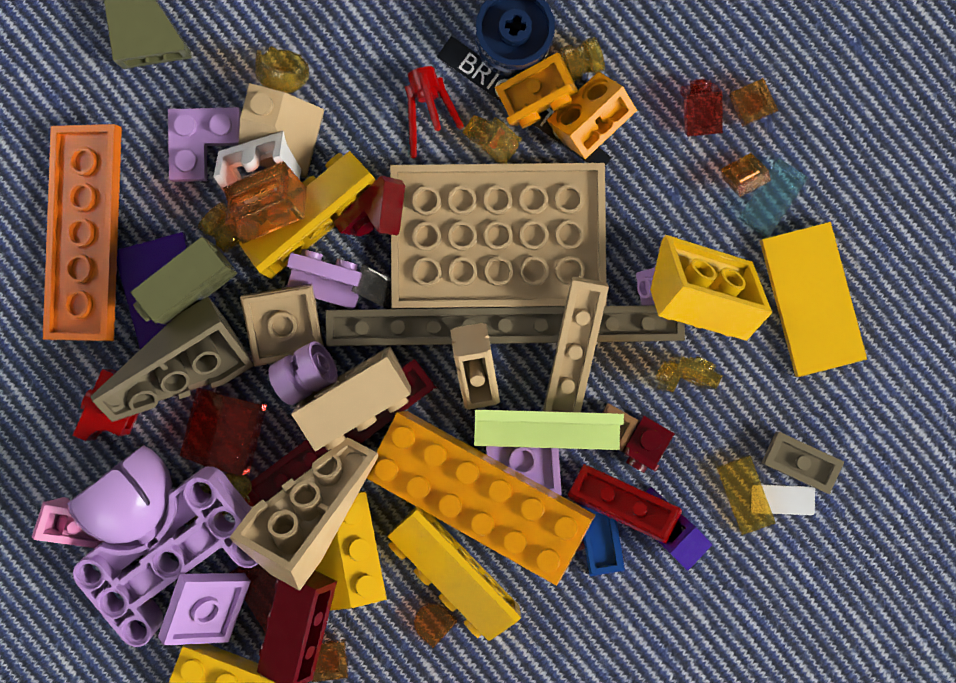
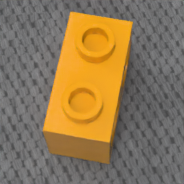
(593, 115)

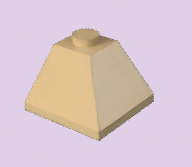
(275, 111)

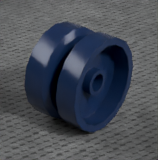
(508, 53)

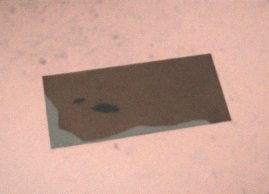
(374, 287)

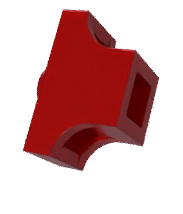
(94, 421)

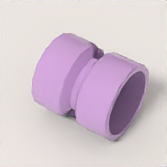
(302, 373)

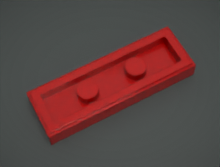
(625, 503)

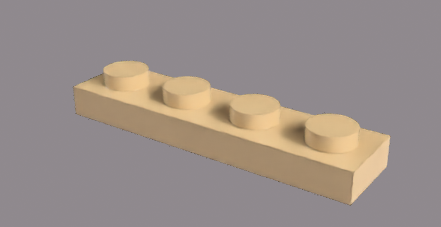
(576, 345)

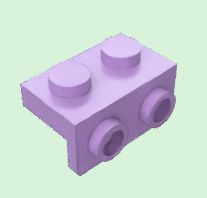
(329, 281)

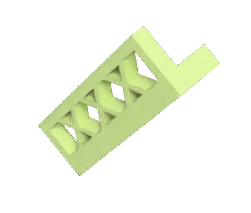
(548, 429)

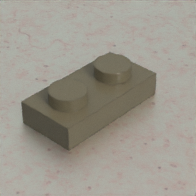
(802, 462)

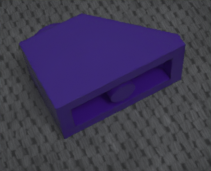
(686, 541)

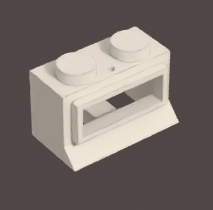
(249, 156)

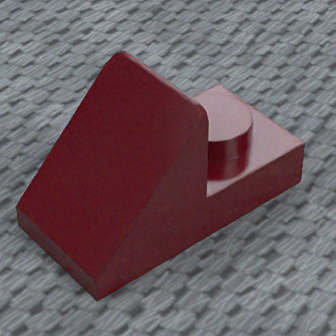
(376, 208)

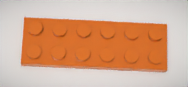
(82, 232)

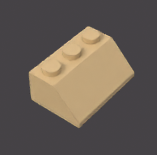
(353, 400)

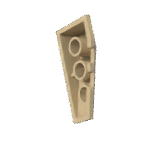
(299, 522)

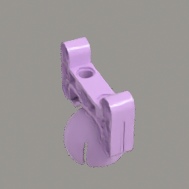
(142, 515)

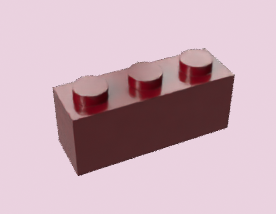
(296, 630)

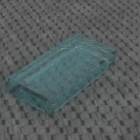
(773, 198)

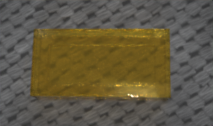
(745, 495)

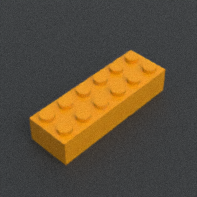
(480, 496)

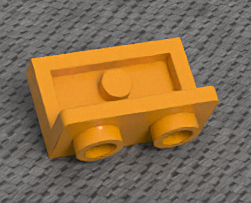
(536, 90)

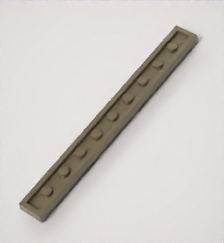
(504, 325)

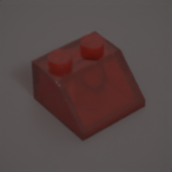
(223, 431)

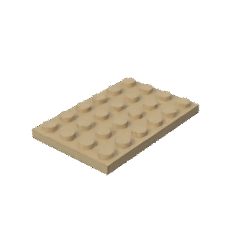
(497, 234)

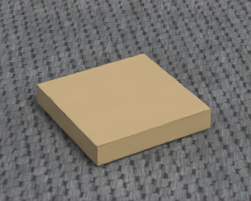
(280, 322)

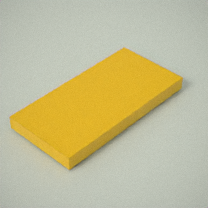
(813, 299)

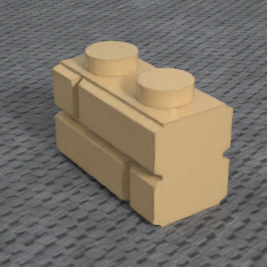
(475, 366)

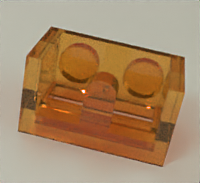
(271, 209)

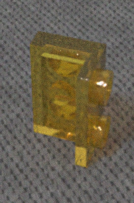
(694, 370)

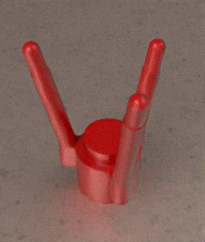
(425, 87)

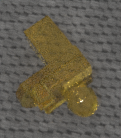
(493, 138)

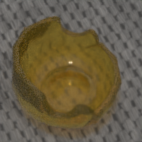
(281, 70)

